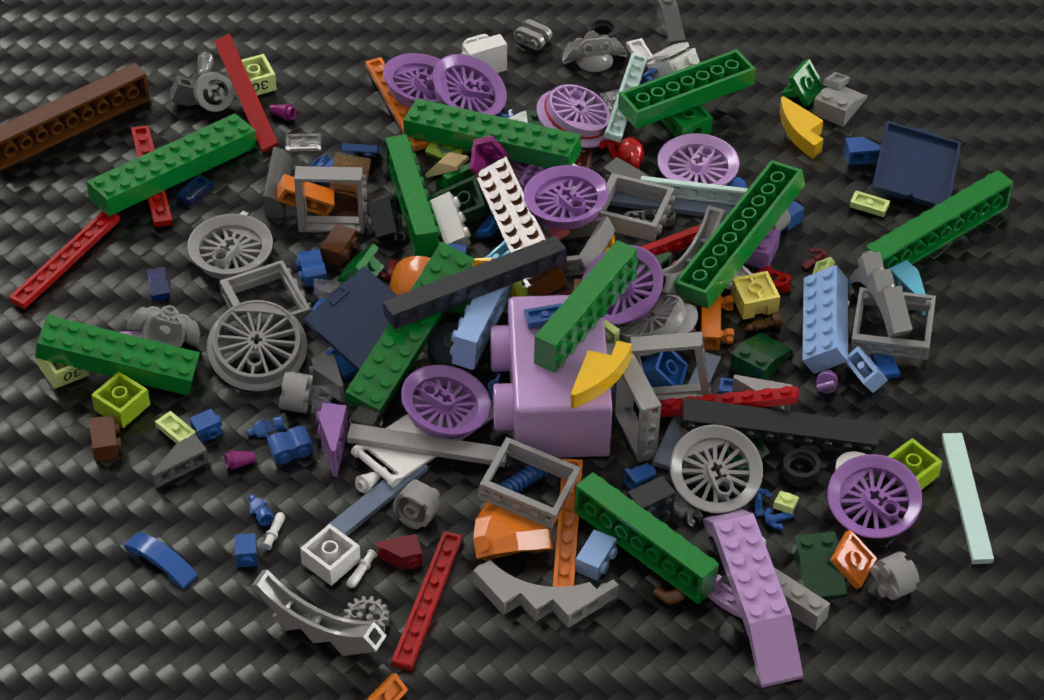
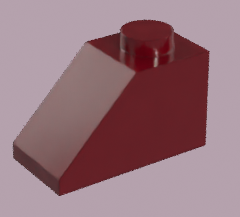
(400, 552)

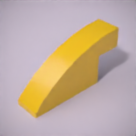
(802, 127)
(600, 373)

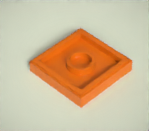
(853, 559)

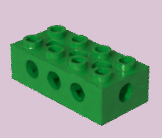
(689, 122)

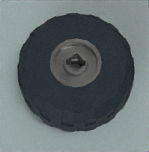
(440, 346)

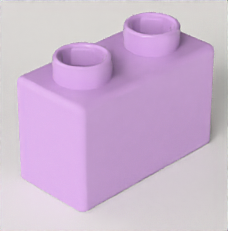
(539, 401)

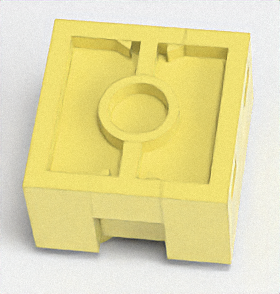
(755, 294)

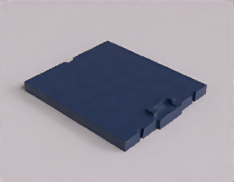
(915, 165)
(353, 316)

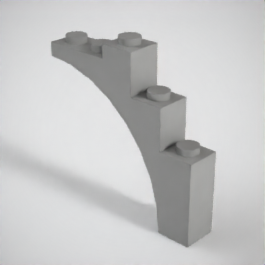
(711, 221)
(887, 296)
(294, 613)

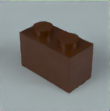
(339, 245)
(104, 437)

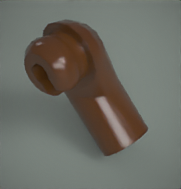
(669, 597)

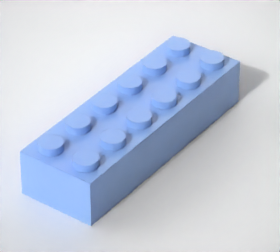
(825, 319)
(475, 327)

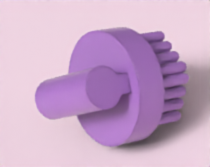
(827, 381)

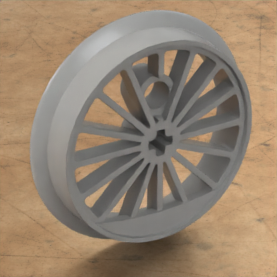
(248, 341)

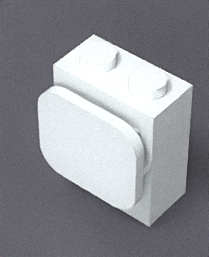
(488, 49)
(673, 59)

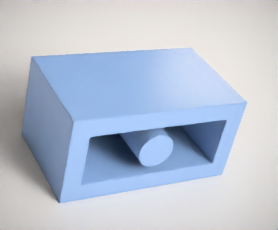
(865, 369)
(596, 554)

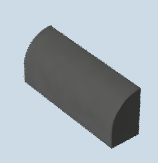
(279, 165)

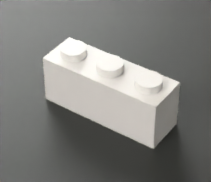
(450, 219)

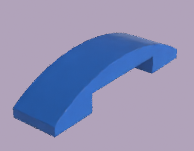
(163, 557)

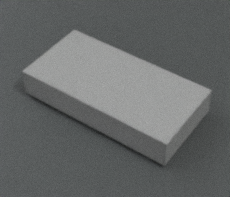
(836, 80)

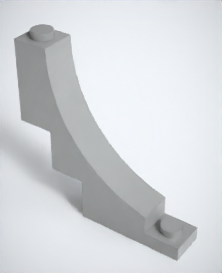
(567, 603)

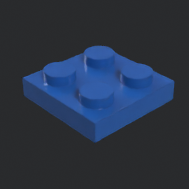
(355, 149)

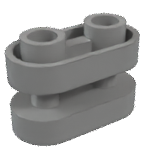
(533, 34)

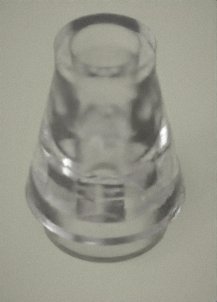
(205, 62)

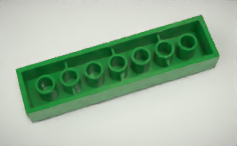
(686, 88)
(412, 196)
(585, 306)
(115, 352)
(646, 538)

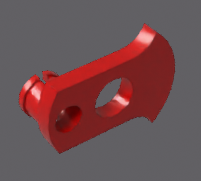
(783, 280)

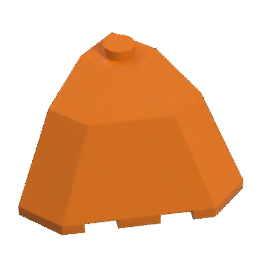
(506, 533)

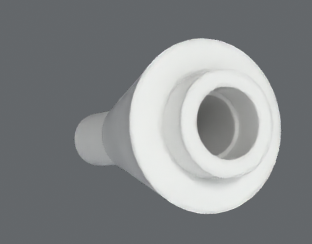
(366, 482)

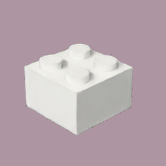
(330, 554)

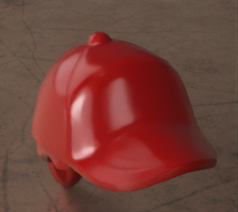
(631, 151)

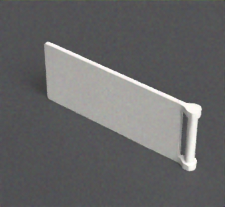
(401, 462)

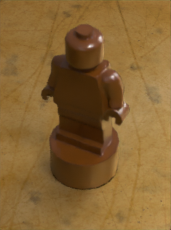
(774, 319)

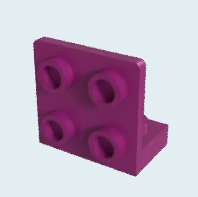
(485, 153)

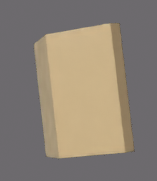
(448, 163)

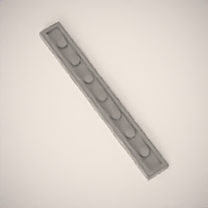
(423, 444)

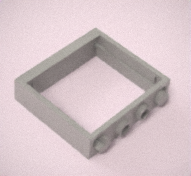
(644, 189)
(325, 224)
(601, 232)
(261, 276)
(676, 342)
(894, 346)
(641, 433)
(519, 503)

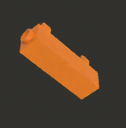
(711, 323)

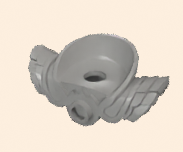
(593, 52)
(165, 326)

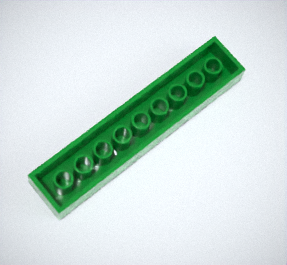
(522, 140)
(171, 164)
(944, 221)
(739, 234)
(400, 348)

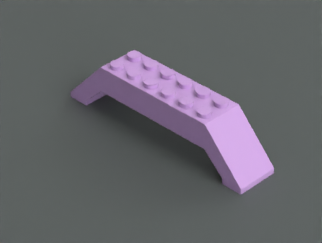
(757, 596)

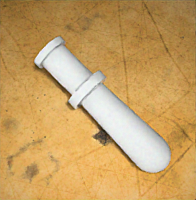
(271, 534)
(364, 564)

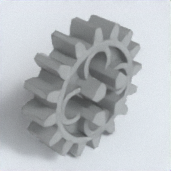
(376, 611)

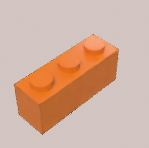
(318, 198)

